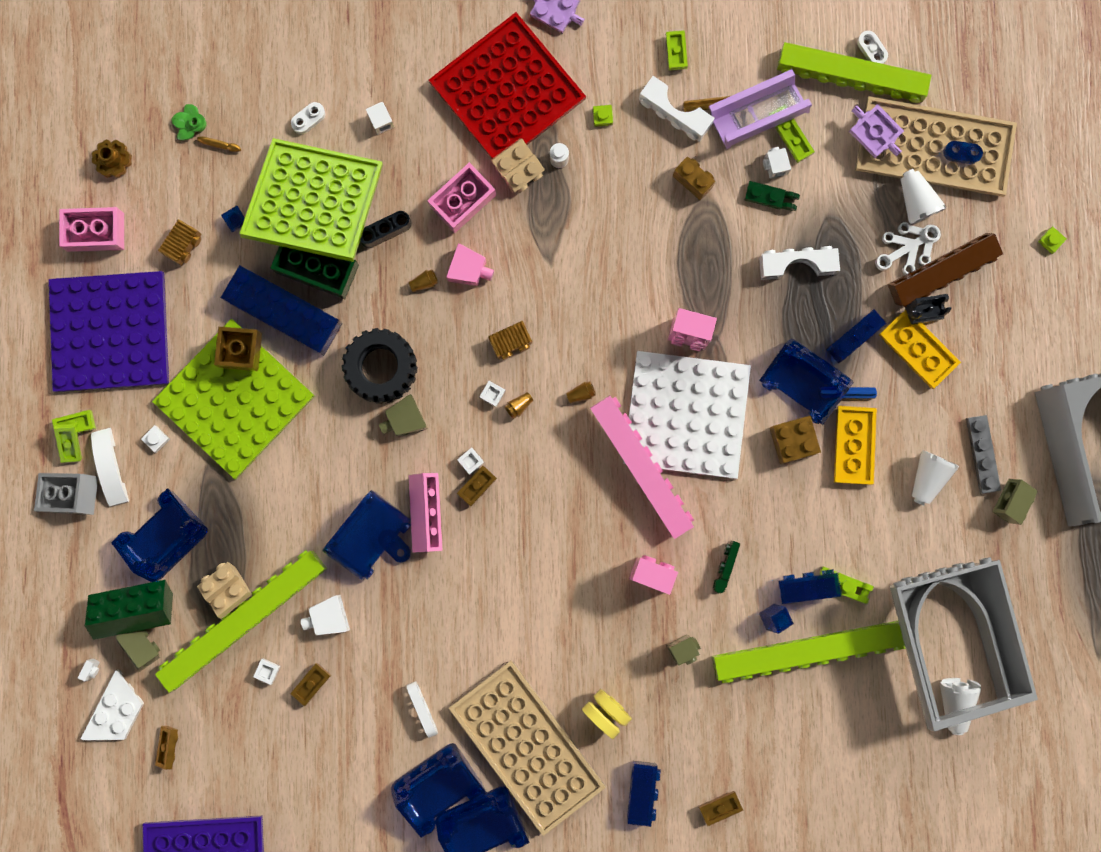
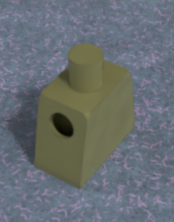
(403, 418)

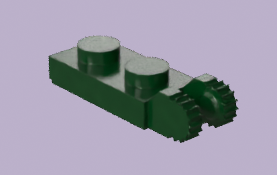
(770, 196)
(726, 567)

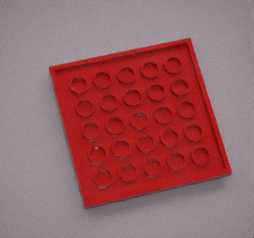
(507, 87)

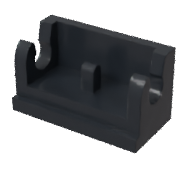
(927, 309)

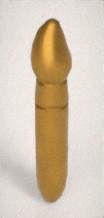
(219, 144)

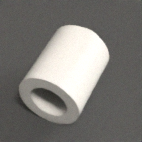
(559, 155)

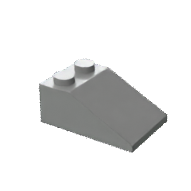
(66, 493)

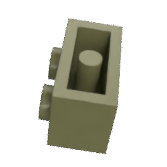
(1015, 501)
(139, 648)
(684, 650)

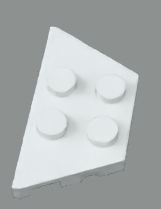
(114, 712)

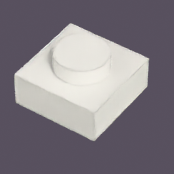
(492, 393)
(155, 439)
(470, 461)
(89, 670)
(266, 671)

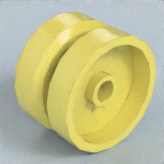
(607, 713)

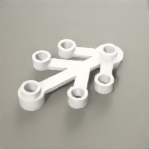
(911, 246)

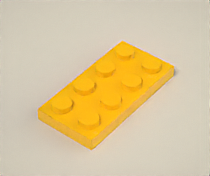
(919, 350)
(855, 445)

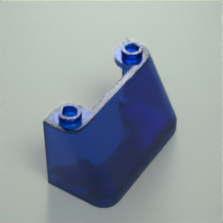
(803, 376)
(366, 535)
(161, 539)
(435, 788)
(481, 824)

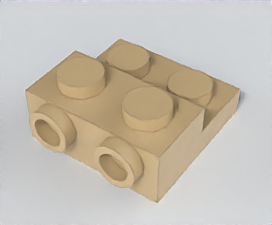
(518, 166)
(224, 589)

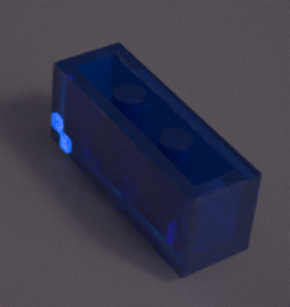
(856, 336)
(810, 586)
(643, 793)

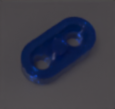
(963, 152)
(398, 544)

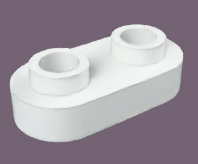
(874, 48)
(309, 119)

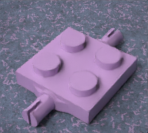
(556, 13)
(876, 131)

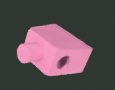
(468, 267)

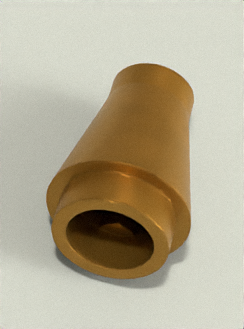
(423, 281)
(582, 392)
(518, 405)

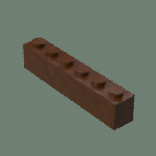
(945, 269)

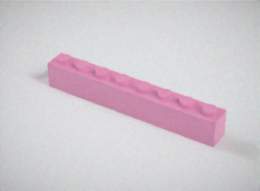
(641, 466)

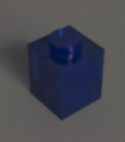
(776, 618)

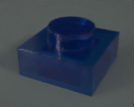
(233, 218)

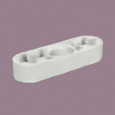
(422, 709)

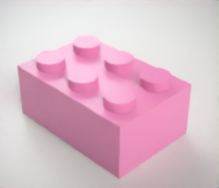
(462, 197)
(91, 229)
(691, 329)
(653, 575)

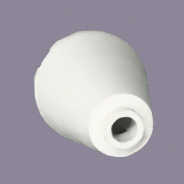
(919, 197)
(931, 477)
(959, 696)

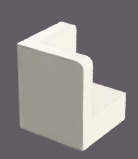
(380, 118)

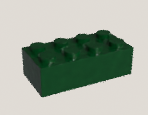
(316, 270)
(129, 609)

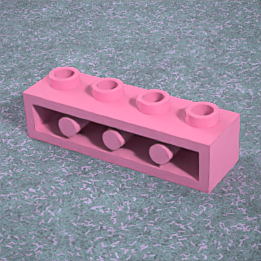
(425, 512)

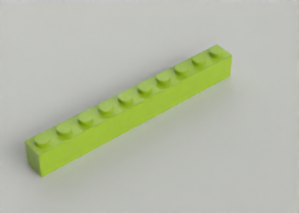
(241, 621)
(808, 650)

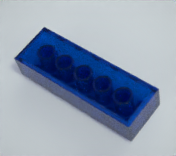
(281, 310)

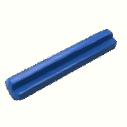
(856, 392)

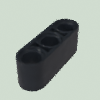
(390, 221)

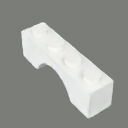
(693, 123)
(821, 261)

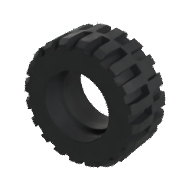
(361, 348)

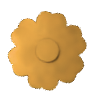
(111, 158)

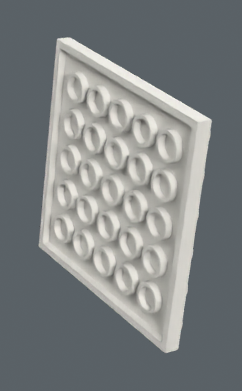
(690, 412)

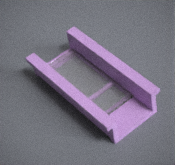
(758, 109)

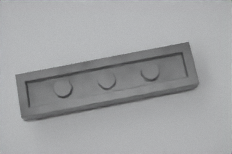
(983, 454)

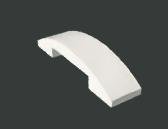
(107, 467)

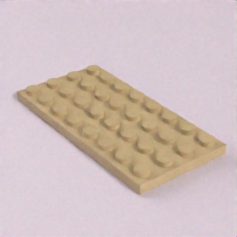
(926, 135)
(527, 747)

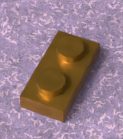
(477, 486)
(310, 684)
(166, 747)
(721, 808)

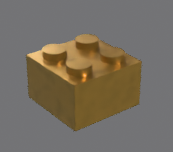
(238, 348)
(795, 439)

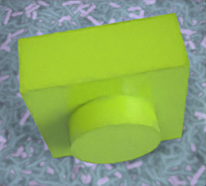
(602, 115)
(1052, 240)

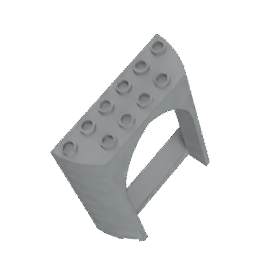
(1062, 417)
(987, 595)

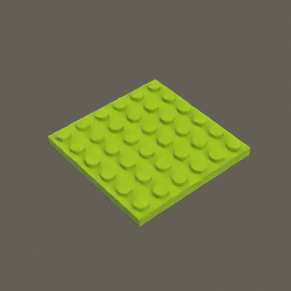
(312, 199)
(233, 410)

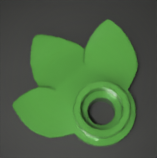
(186, 122)

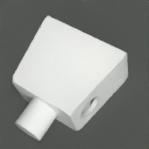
(327, 617)

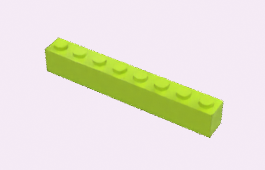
(854, 72)

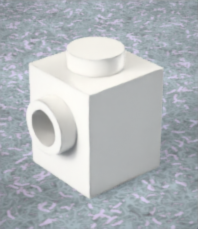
(776, 162)

